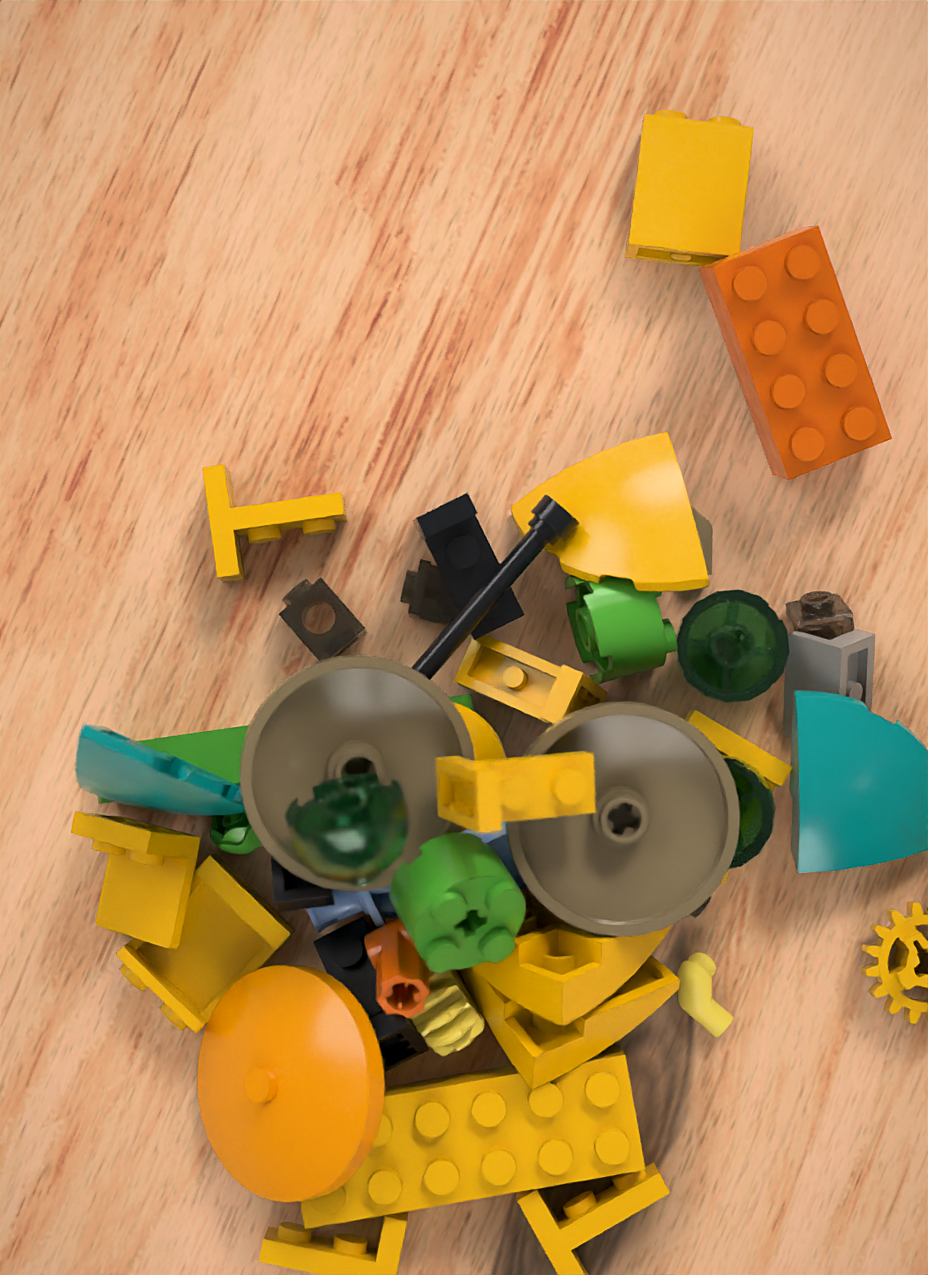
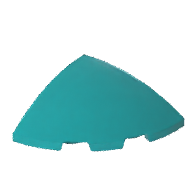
(149, 779)
(854, 785)

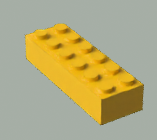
(490, 1138)

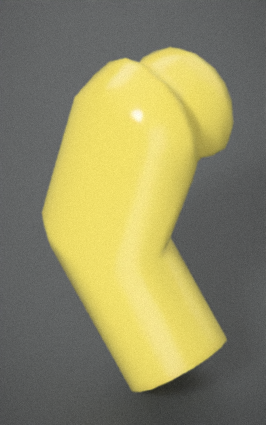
(696, 994)

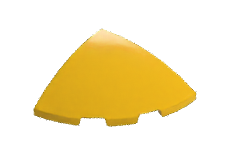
(629, 516)
(563, 968)
(548, 1050)

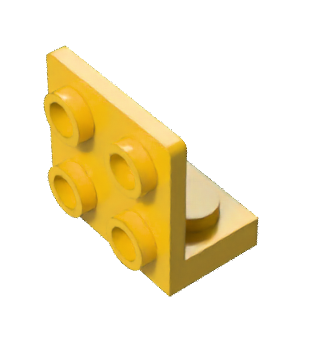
(144, 876)

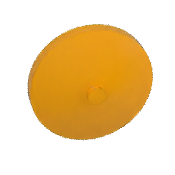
(290, 1083)

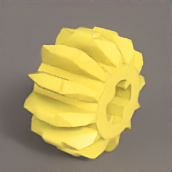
(450, 1014)

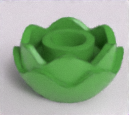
(234, 834)

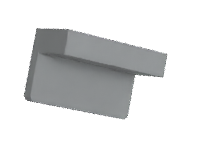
(829, 666)

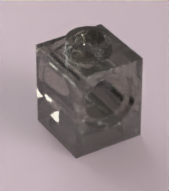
(343, 633)

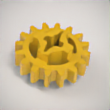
(900, 974)

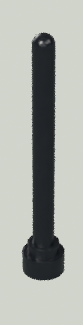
(547, 526)

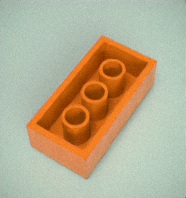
(795, 352)

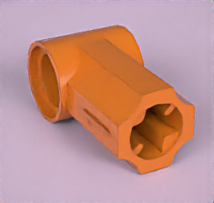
(400, 970)

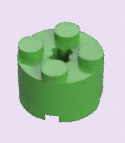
(618, 627)
(458, 903)

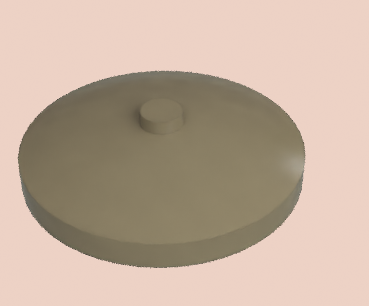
(348, 721)
(658, 828)

